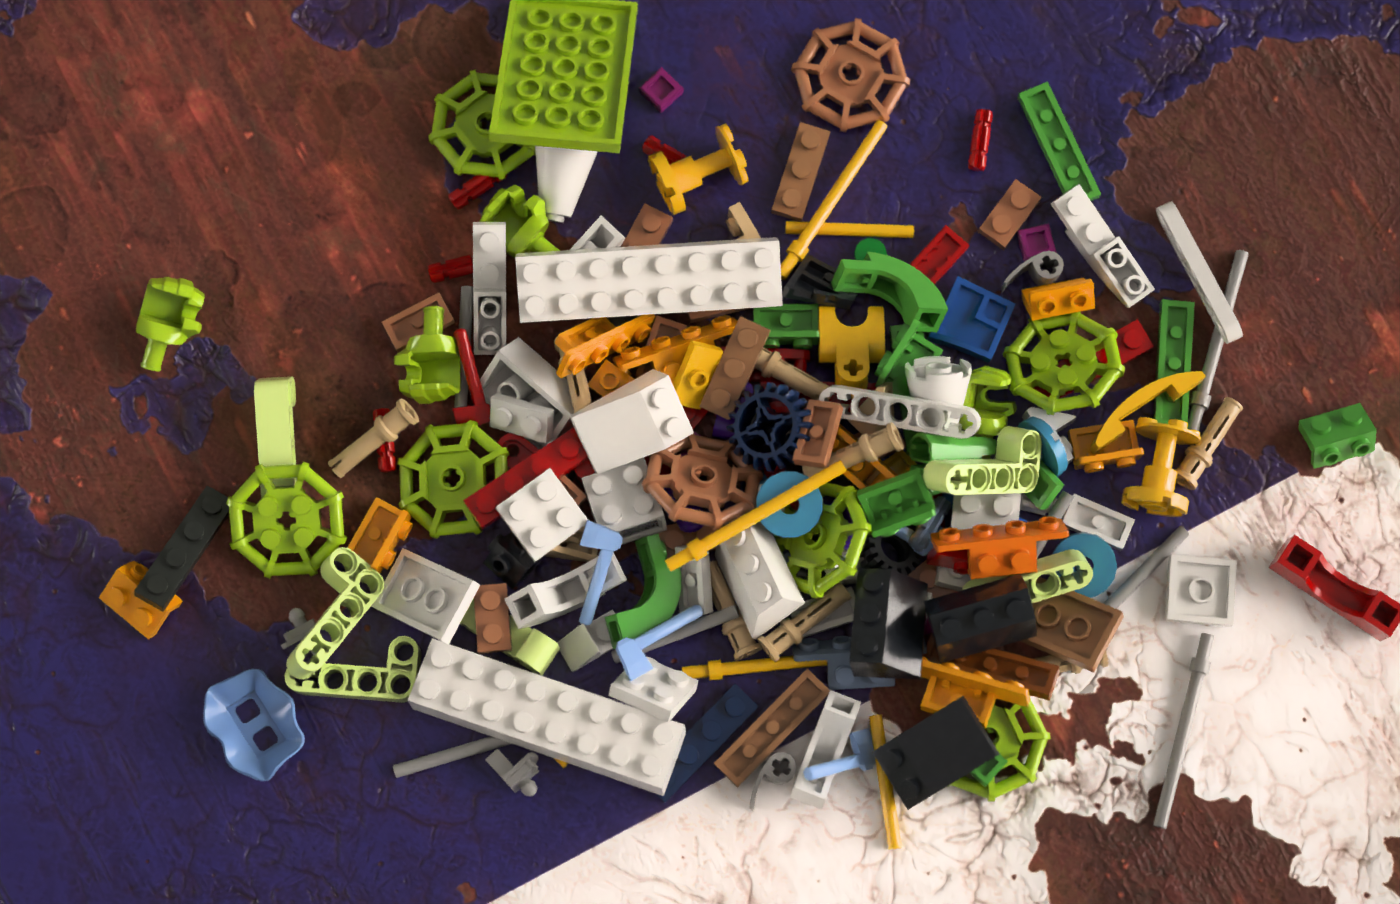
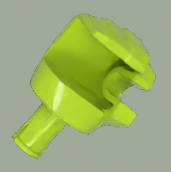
(524, 220)
(168, 317)
(430, 362)
(992, 412)

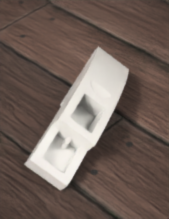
(1100, 248)
(489, 287)

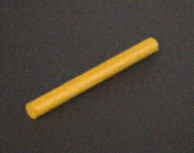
(854, 229)
(885, 786)

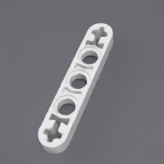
(1199, 272)
(915, 407)

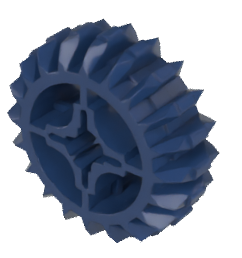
(760, 403)

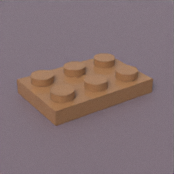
(1074, 628)

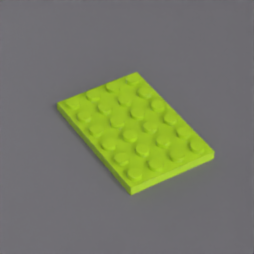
(564, 74)

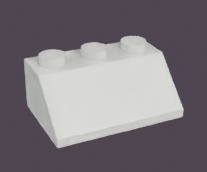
(528, 377)
(758, 578)

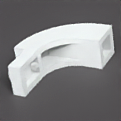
(559, 596)
(825, 745)

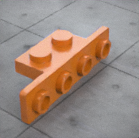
(1000, 548)

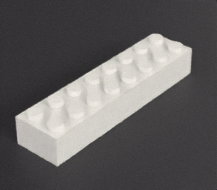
(649, 279)
(547, 716)

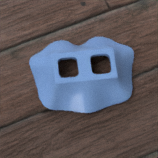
(276, 711)

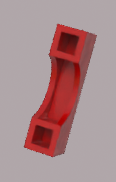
(1312, 573)

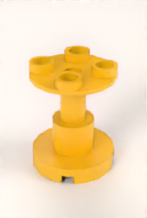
(687, 174)
(1159, 479)

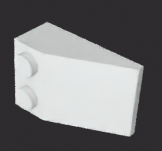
(632, 422)

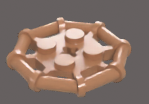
(853, 92)
(707, 458)

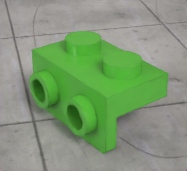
(789, 325)
(1338, 435)
(897, 503)

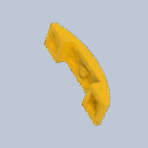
(1174, 385)

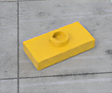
(696, 373)

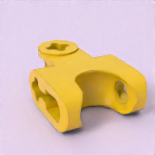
(851, 347)

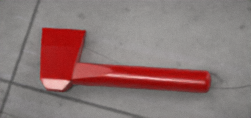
(480, 409)

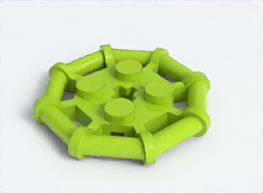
(468, 129)
(1058, 346)
(439, 466)
(274, 534)
(831, 542)
(1008, 744)

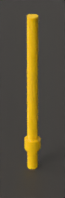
(799, 248)
(698, 548)
(716, 670)

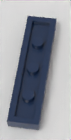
(709, 735)

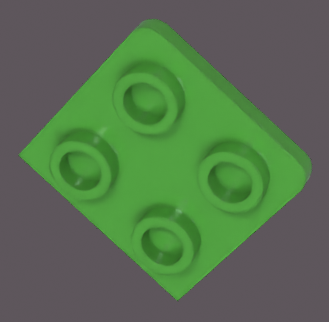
(907, 347)

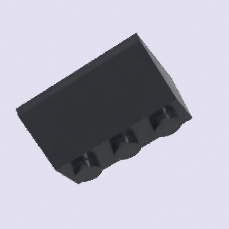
(981, 618)
(888, 625)

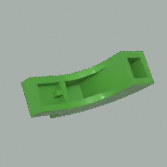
(897, 283)
(659, 595)

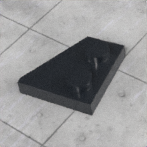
(813, 285)

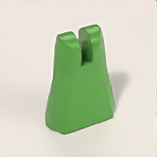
(929, 447)

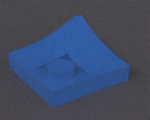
(973, 320)

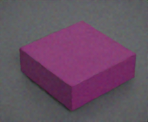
(661, 90)
(1035, 240)

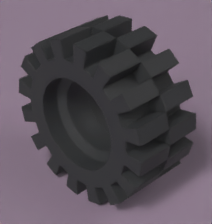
(876, 559)

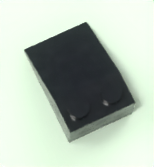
(935, 752)

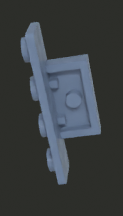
(838, 666)

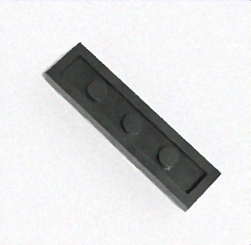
(183, 549)

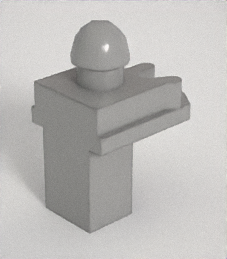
(301, 628)
(516, 776)

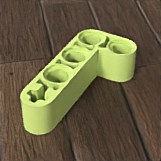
(275, 424)
(1011, 471)
(1055, 585)
(332, 620)
(529, 645)
(354, 674)

